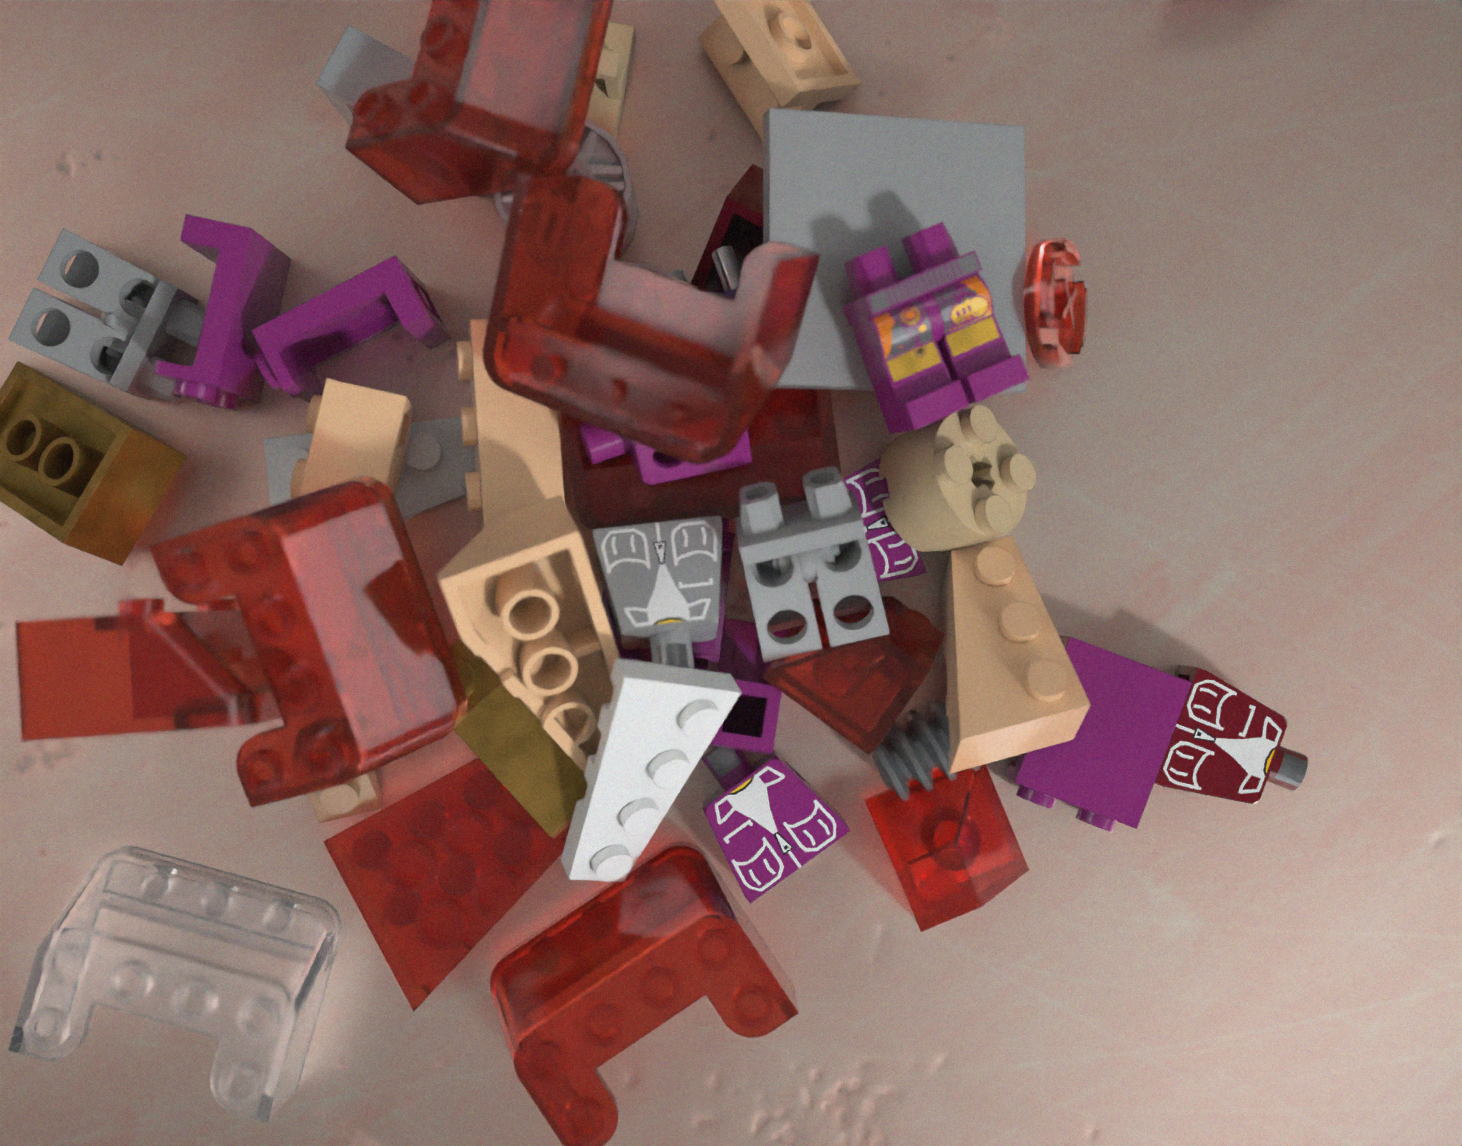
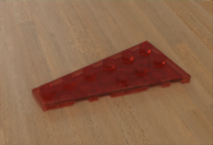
(441, 871)

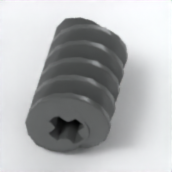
(915, 751)

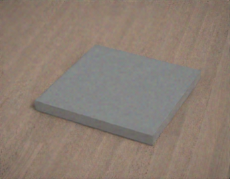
(867, 183)

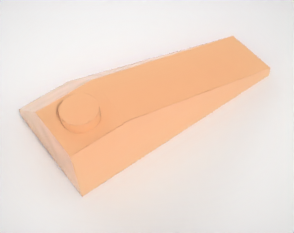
(537, 619)

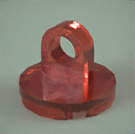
(1055, 304)

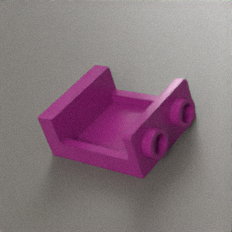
(242, 296)
(342, 320)
(1117, 746)

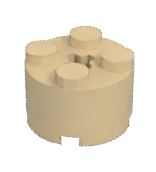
(955, 482)

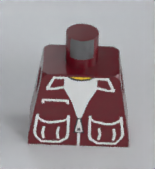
(1227, 743)

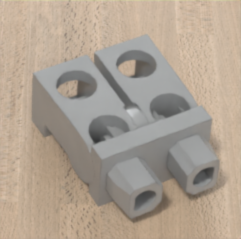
(137, 323)
(802, 545)

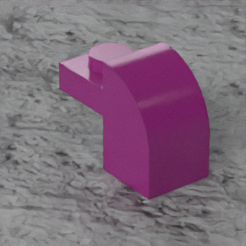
(755, 714)

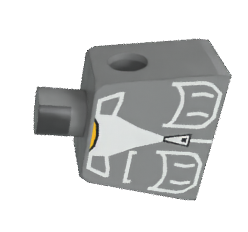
(662, 584)

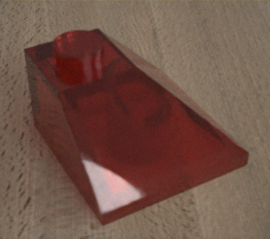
(862, 683)
(948, 844)

